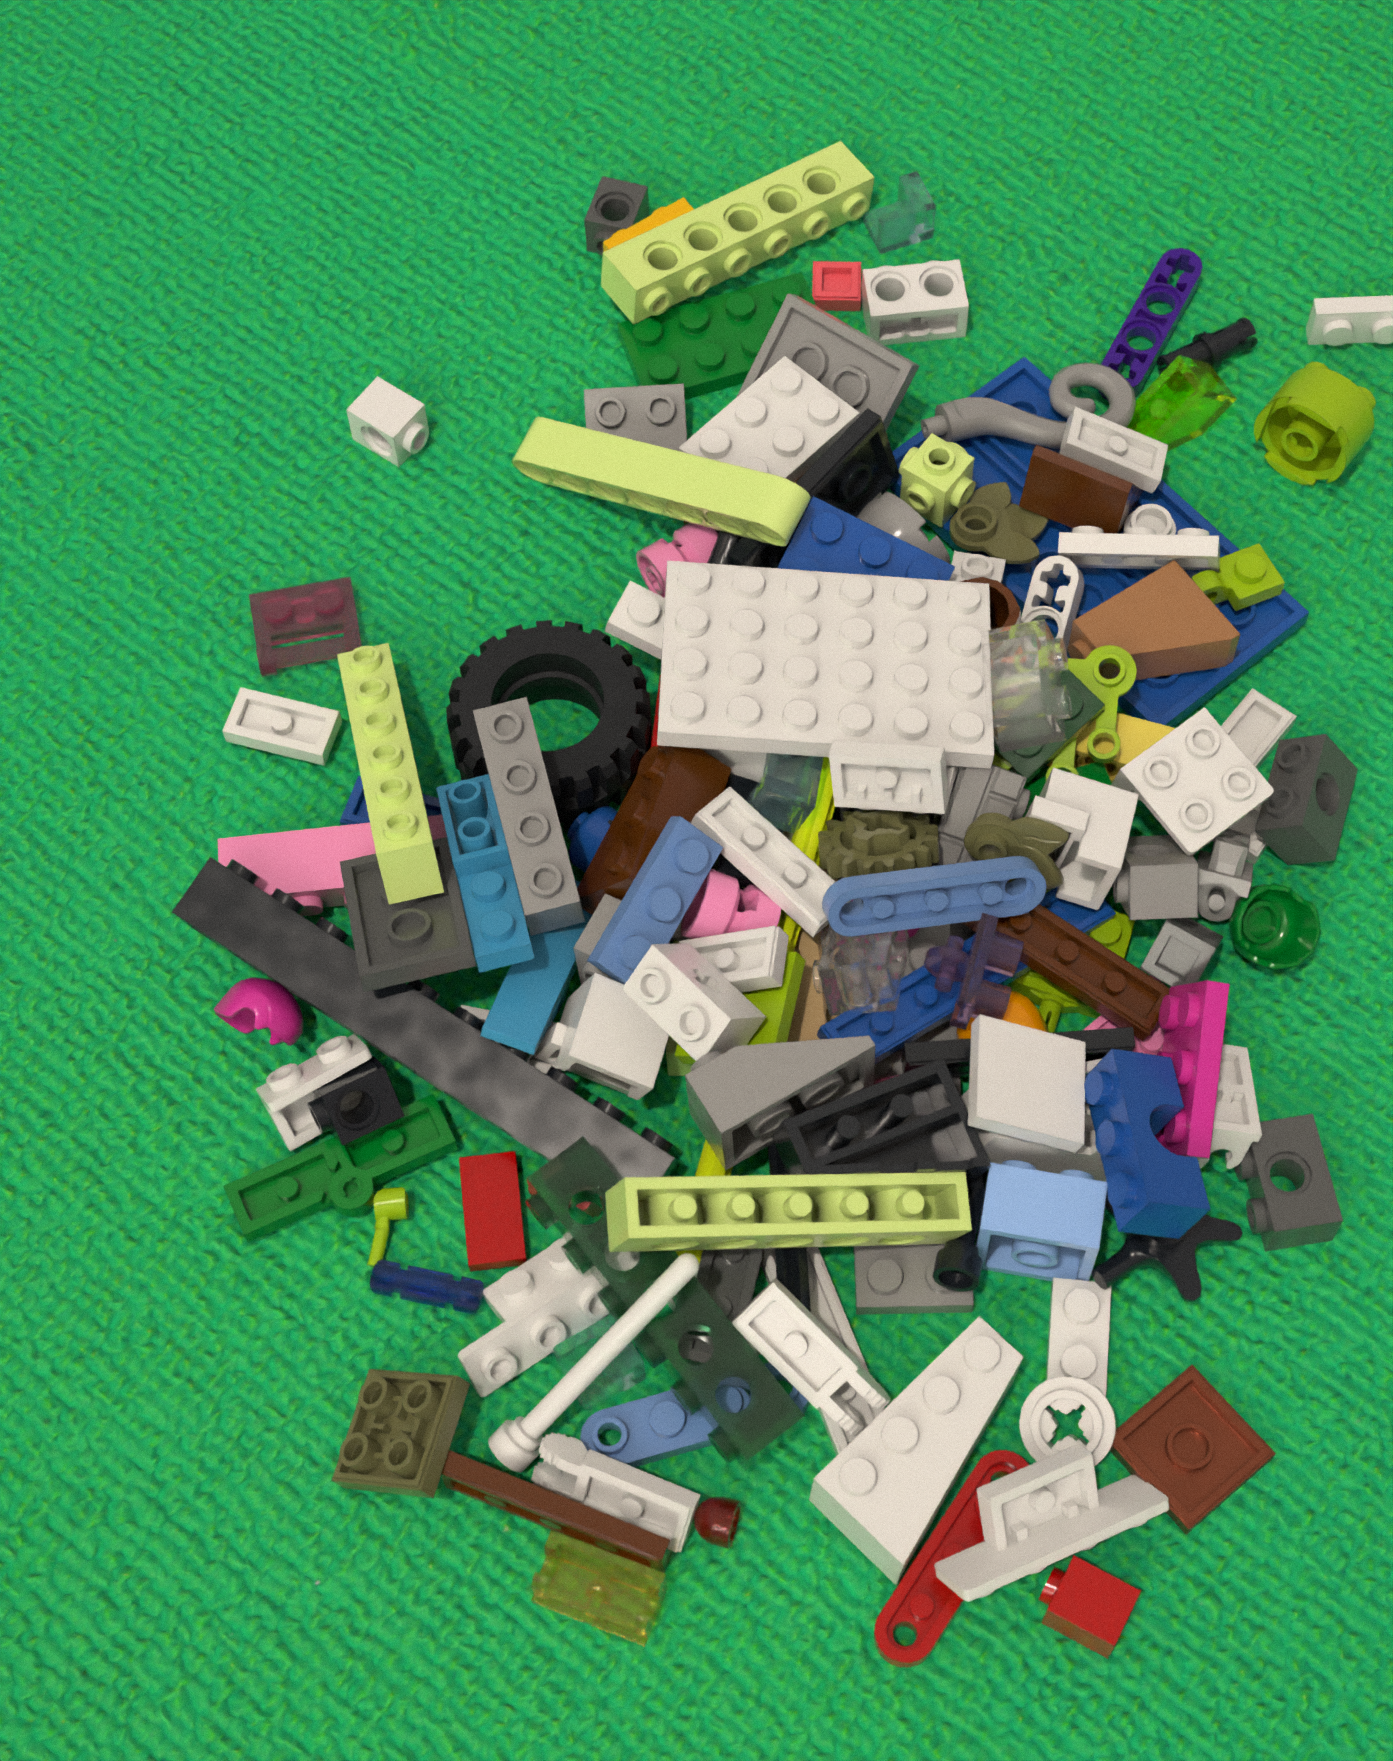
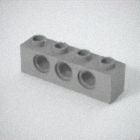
(528, 816)

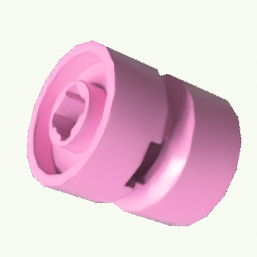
(689, 544)
(726, 908)

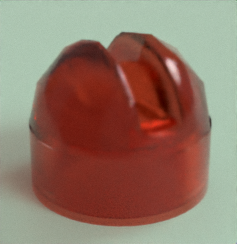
(718, 1520)

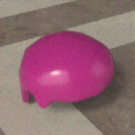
(262, 1005)

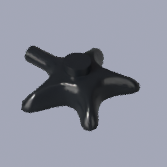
(1169, 1255)

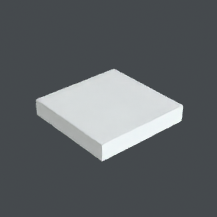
(1027, 1084)

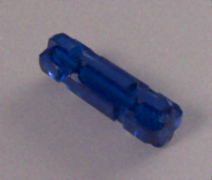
(426, 1286)

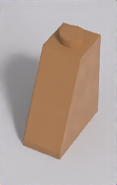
(1161, 624)

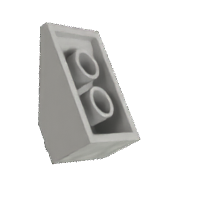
(753, 1088)

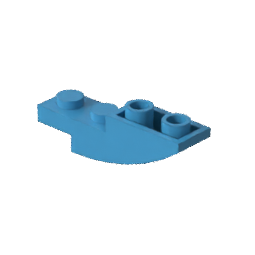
(484, 874)

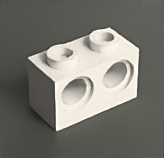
(914, 302)

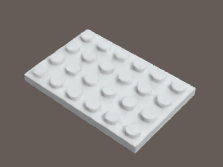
(822, 658)

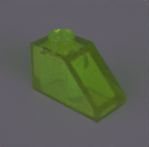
(1181, 403)

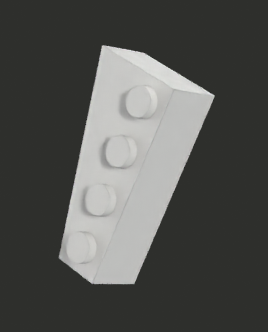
(909, 1457)

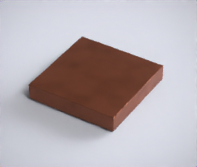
(1190, 1448)

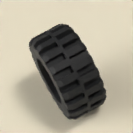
(567, 666)

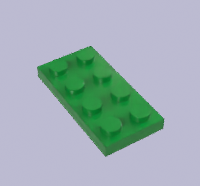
(709, 340)

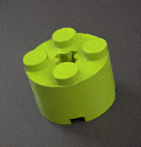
(1315, 424)

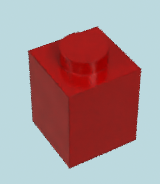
(1088, 1605)

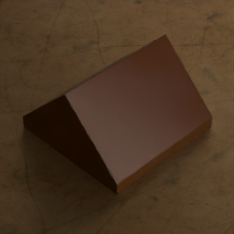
(1077, 492)

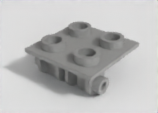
(639, 413)

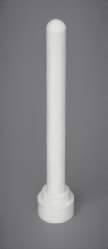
(518, 1441)

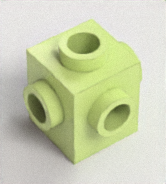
(937, 479)

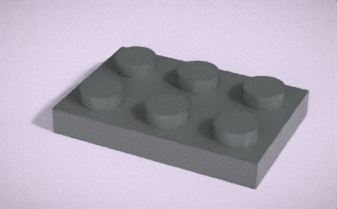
(407, 937)

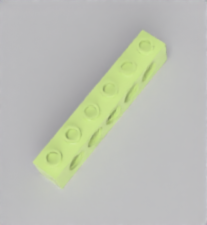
(736, 232)
(389, 775)
(786, 1211)

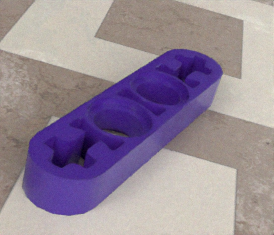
(1154, 326)

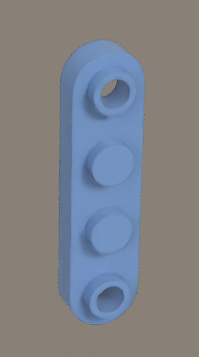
(933, 896)
(661, 1427)

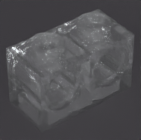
(861, 971)

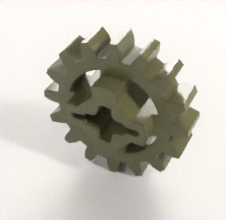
(877, 843)

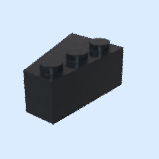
(890, 1127)

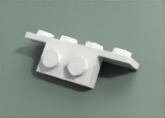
(538, 1309)
(1045, 1517)

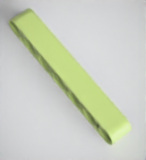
(662, 481)

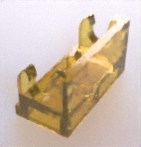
(599, 1588)

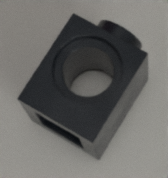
(376, 1109)

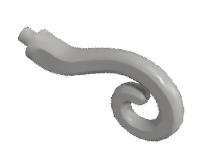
(986, 416)

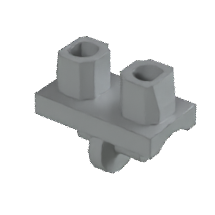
(1223, 875)

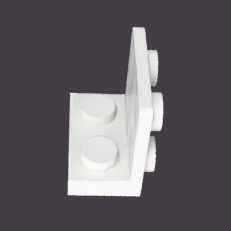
(890, 776)
(1195, 782)

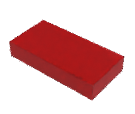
(492, 1211)

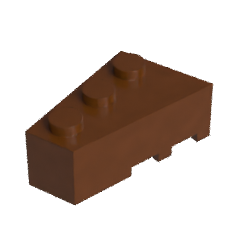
(667, 785)

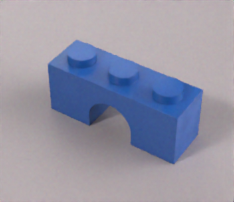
(1147, 1184)

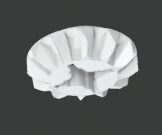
(1066, 1394)

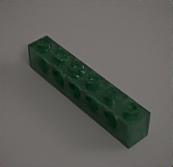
(771, 1416)

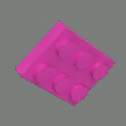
(1194, 1040)

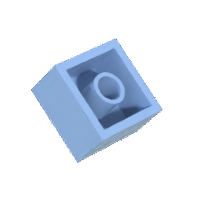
(1040, 1222)

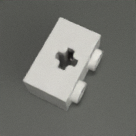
(692, 1000)

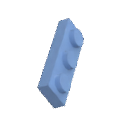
(656, 898)

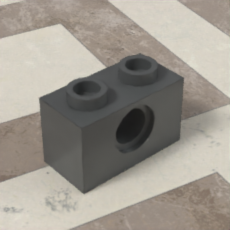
(1308, 801)
(1296, 1217)

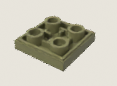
(401, 1432)

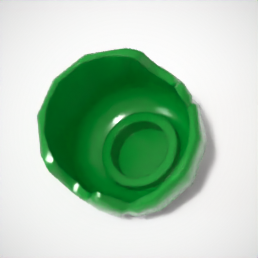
(1274, 927)

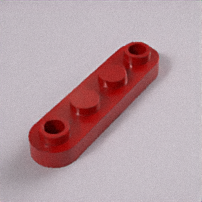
(921, 1598)

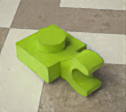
(1242, 579)

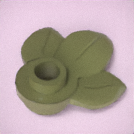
(997, 526)
(999, 837)

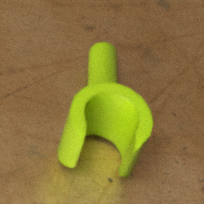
(388, 1205)

